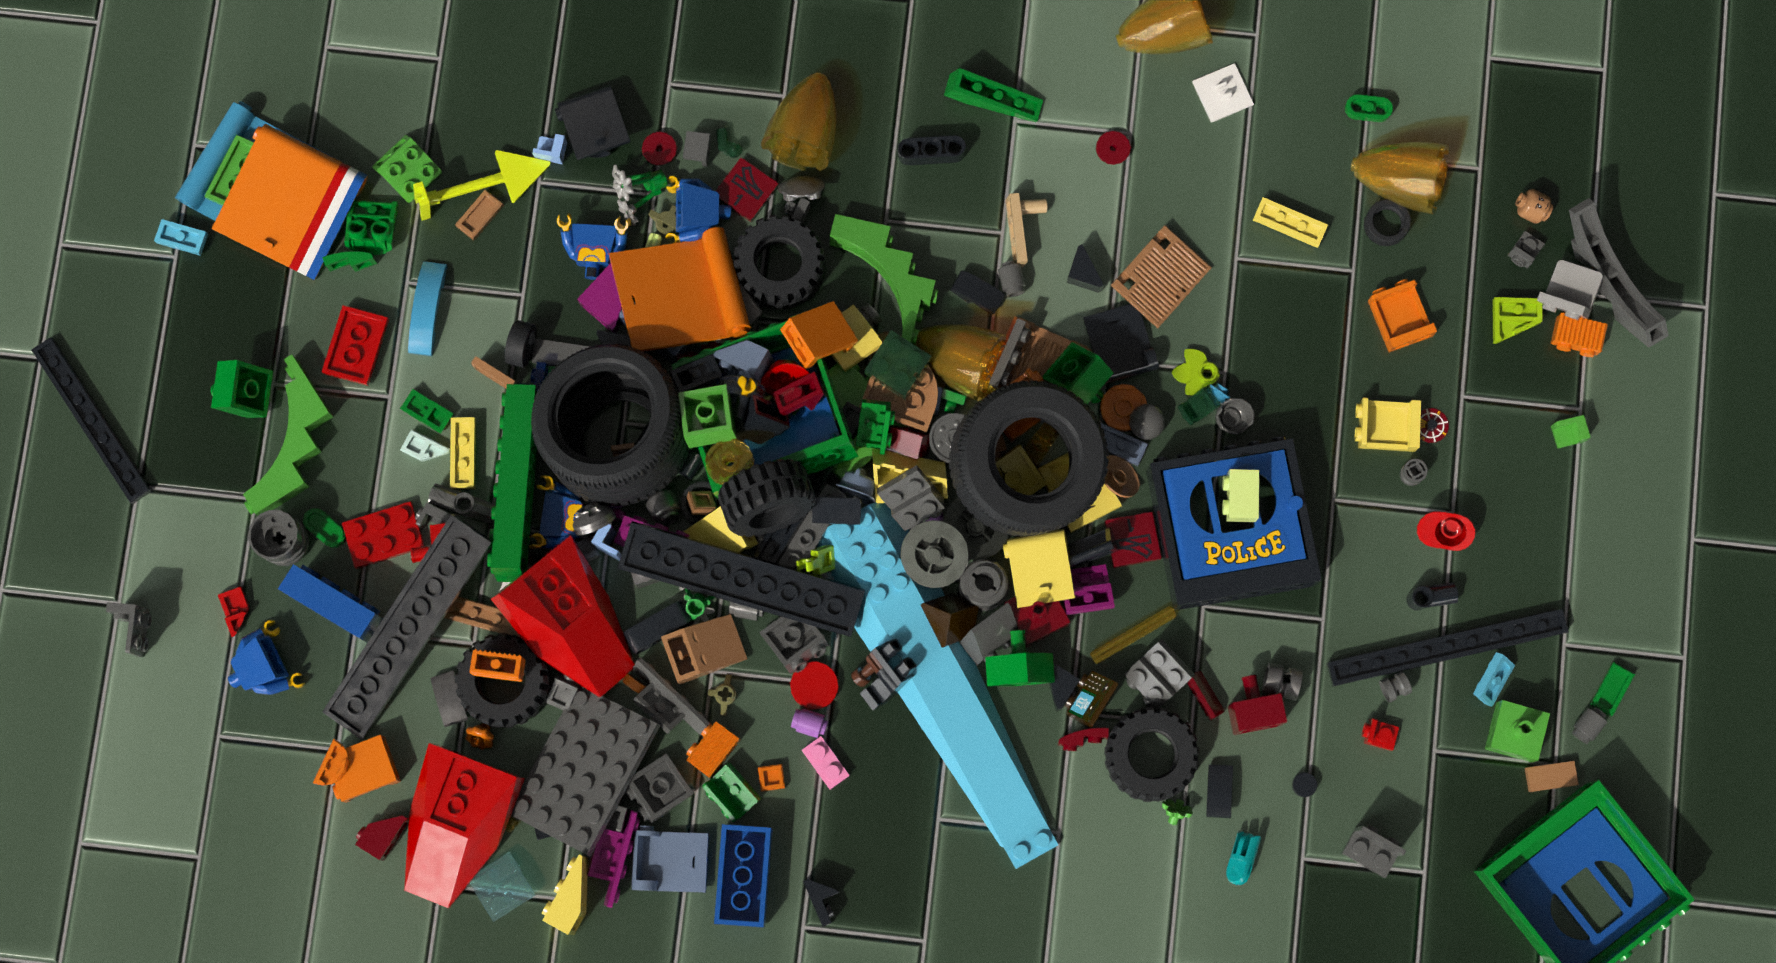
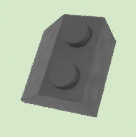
(990, 635)

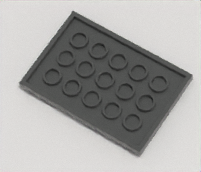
(584, 770)

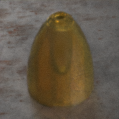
(1165, 27)
(803, 125)
(1405, 173)
(963, 356)

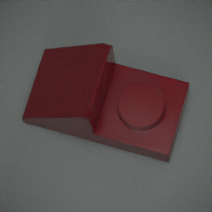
(800, 393)

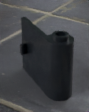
(593, 122)
(1121, 342)

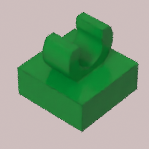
(953, 398)

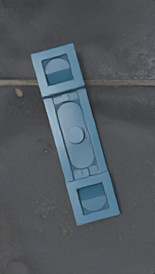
(425, 308)

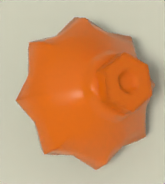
(480, 736)

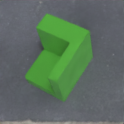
(1570, 431)

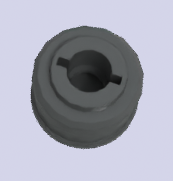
(942, 434)
(984, 584)

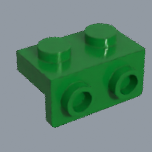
(874, 424)
(731, 792)

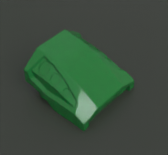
(371, 227)

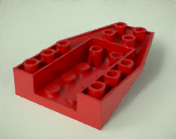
(568, 618)
(455, 822)

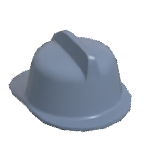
(858, 485)

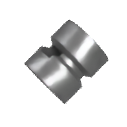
(1276, 675)

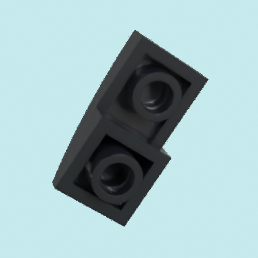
(977, 291)
(1219, 791)

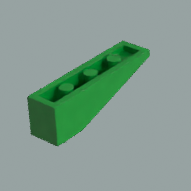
(991, 95)

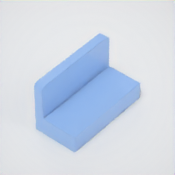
(603, 540)

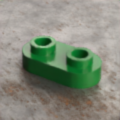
(1368, 108)

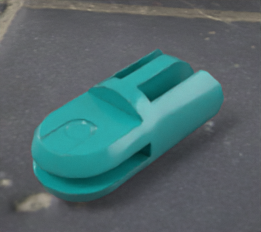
(1242, 857)

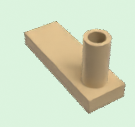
(1015, 210)

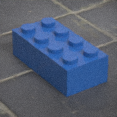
(326, 600)
(743, 875)

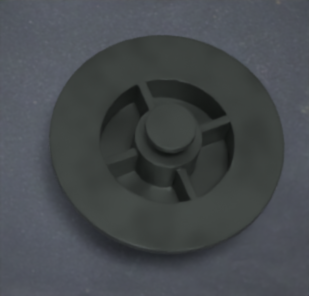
(980, 539)
(934, 554)

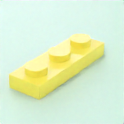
(1290, 222)
(463, 453)

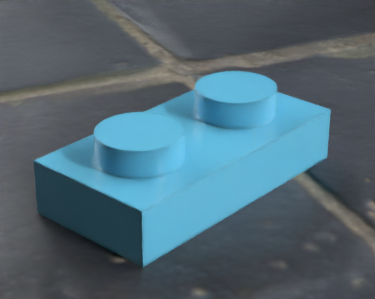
(181, 237)
(1494, 679)

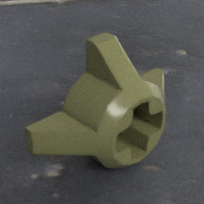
(666, 217)
(722, 694)

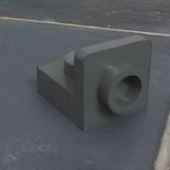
(1525, 250)
(424, 514)
(562, 692)

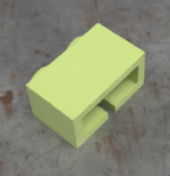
(1242, 495)

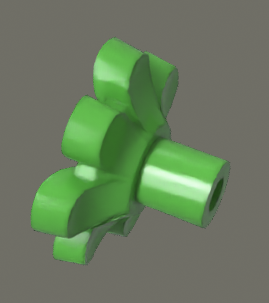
(1176, 810)

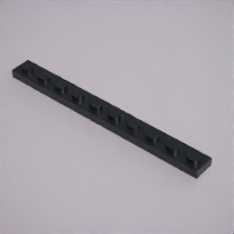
(1447, 647)

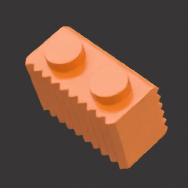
(1579, 335)
(497, 665)
(712, 749)

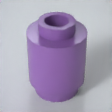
(809, 723)

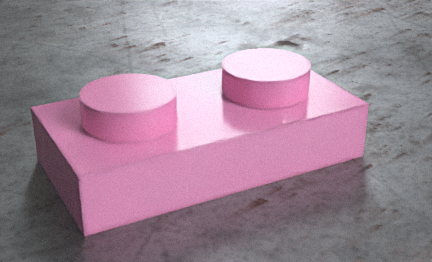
(825, 763)

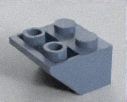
(744, 360)

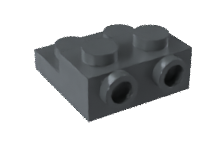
(912, 498)
(794, 642)
(1158, 675)
(658, 789)

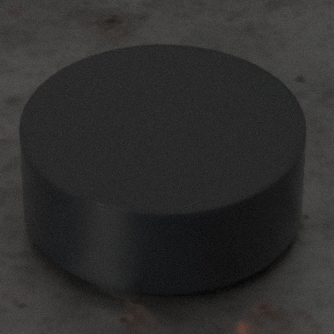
(1304, 785)

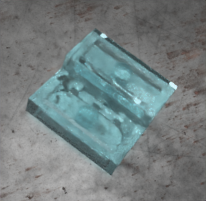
(501, 886)

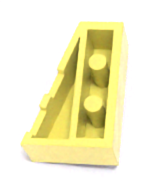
(893, 464)

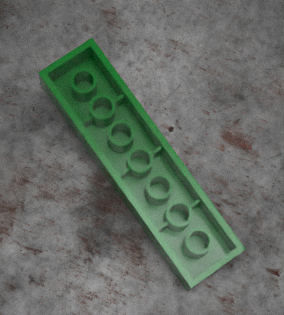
(514, 485)

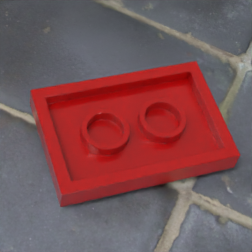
(355, 345)
(383, 535)

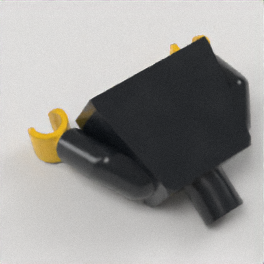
(757, 417)

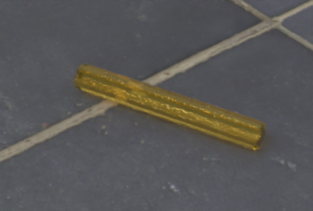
(1133, 634)

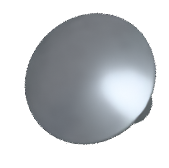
(801, 187)

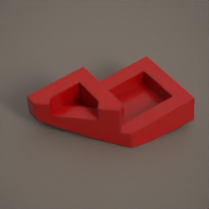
(235, 608)

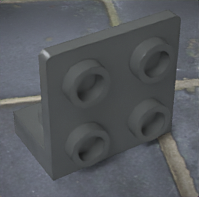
(139, 621)
(1373, 850)

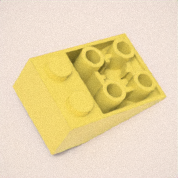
(570, 903)

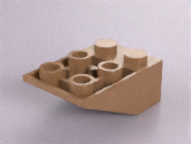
(703, 648)

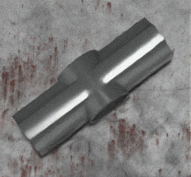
(451, 500)

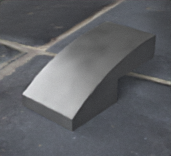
(447, 700)

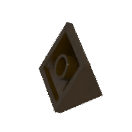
(950, 618)

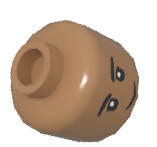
(1534, 206)

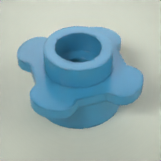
(1220, 392)

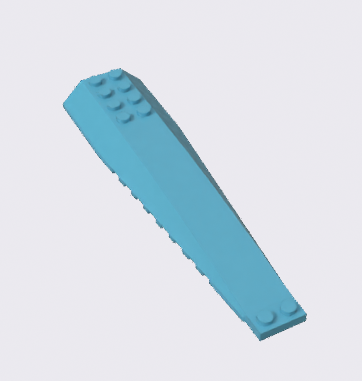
(947, 686)

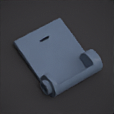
(666, 861)

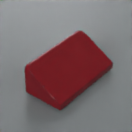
(1205, 696)

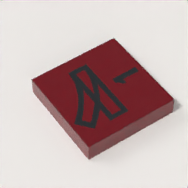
(746, 189)
(1135, 538)

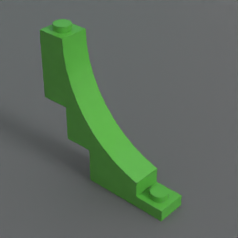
(305, 414)

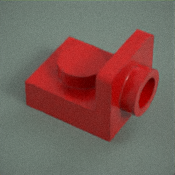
(1380, 734)

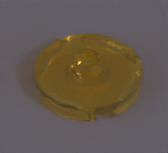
(723, 453)

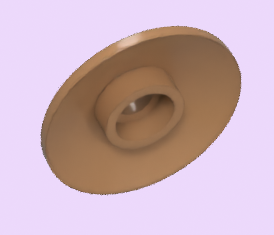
(1121, 477)

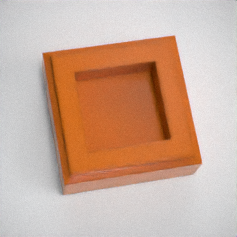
(771, 777)

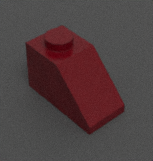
(381, 836)

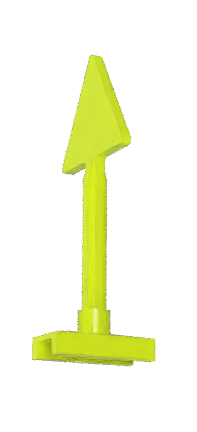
(516, 172)

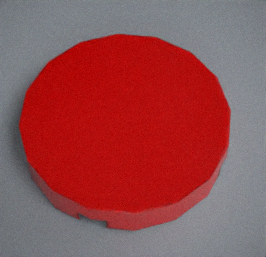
(814, 686)

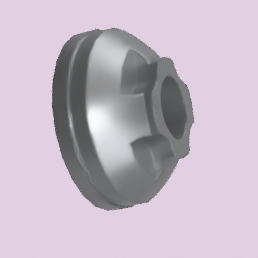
(592, 518)

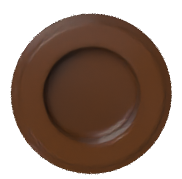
(633, 683)

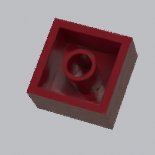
(1039, 619)
(1256, 711)

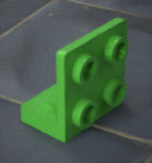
(405, 166)

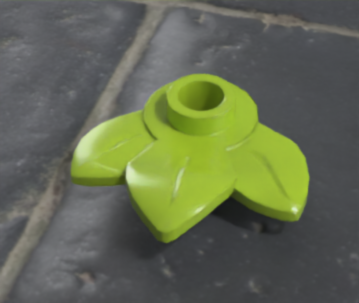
(1192, 371)

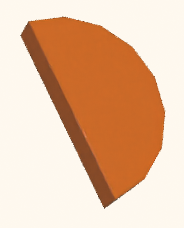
(334, 765)

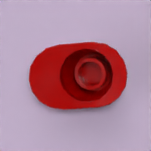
(782, 374)
(1446, 530)

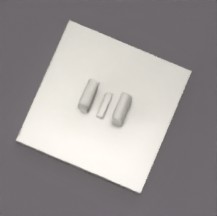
(1222, 93)

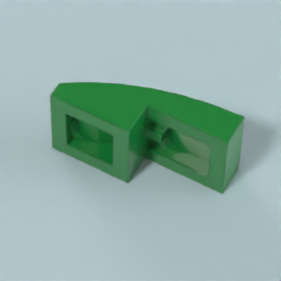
(355, 259)
(426, 411)

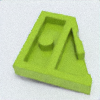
(1514, 316)

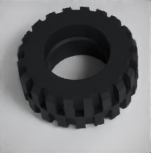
(773, 232)
(766, 497)
(521, 708)
(1184, 747)

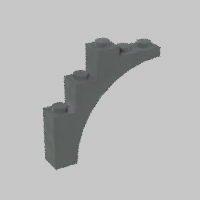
(1595, 253)

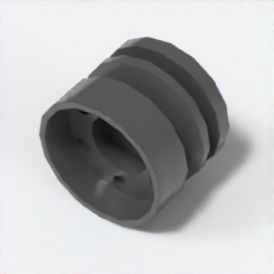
(269, 529)

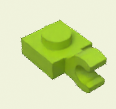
(821, 560)

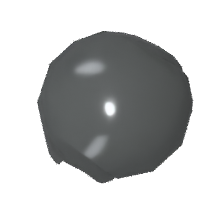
(1234, 416)
(1147, 421)

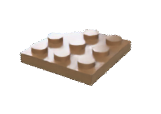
(918, 406)

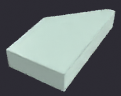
(422, 447)

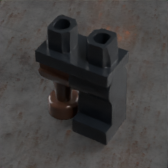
(890, 669)

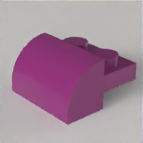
(1091, 591)

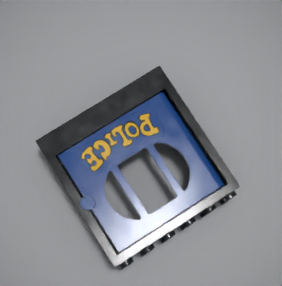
(1203, 554)

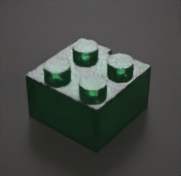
(896, 364)

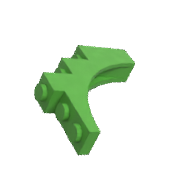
(874, 244)

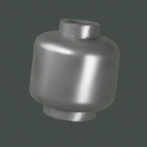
(664, 507)

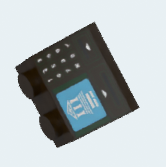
(1090, 699)

